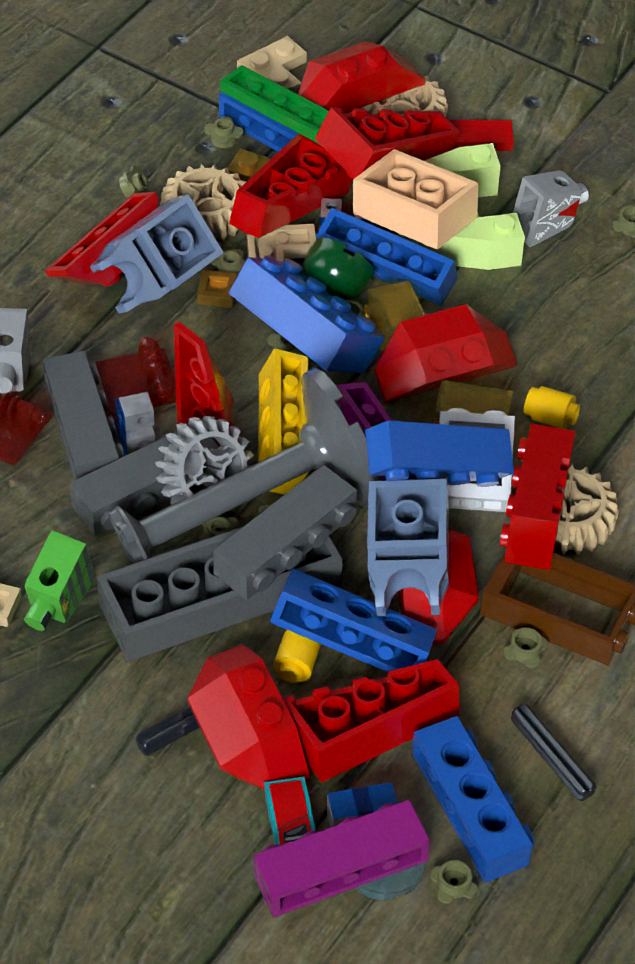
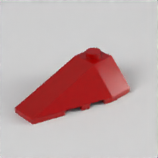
(199, 383)

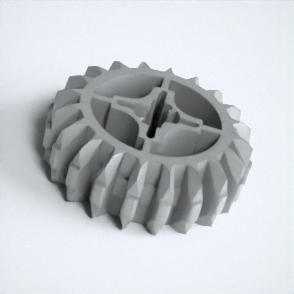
(221, 462)

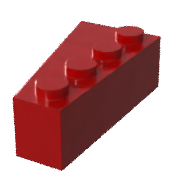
(363, 139)
(288, 188)
(538, 496)
(371, 716)

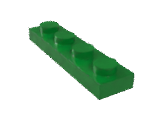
(274, 101)

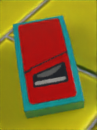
(288, 809)

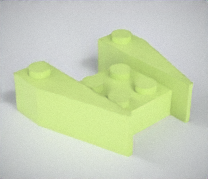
(487, 240)

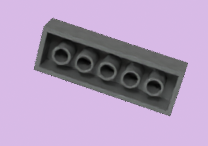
(182, 599)

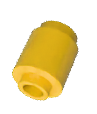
(551, 407)
(295, 657)

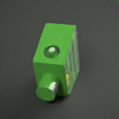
(58, 580)

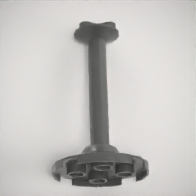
(323, 441)

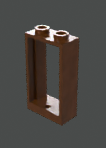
(573, 578)

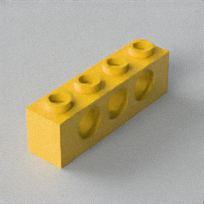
(281, 407)

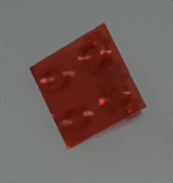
(139, 373)
(19, 426)

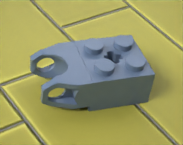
(160, 251)
(408, 540)

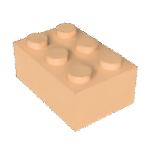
(415, 198)

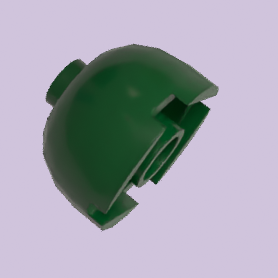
(339, 271)

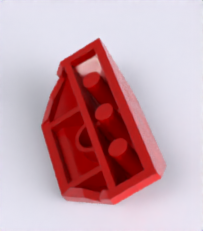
(358, 77)
(76, 262)
(439, 347)
(459, 598)
(246, 719)

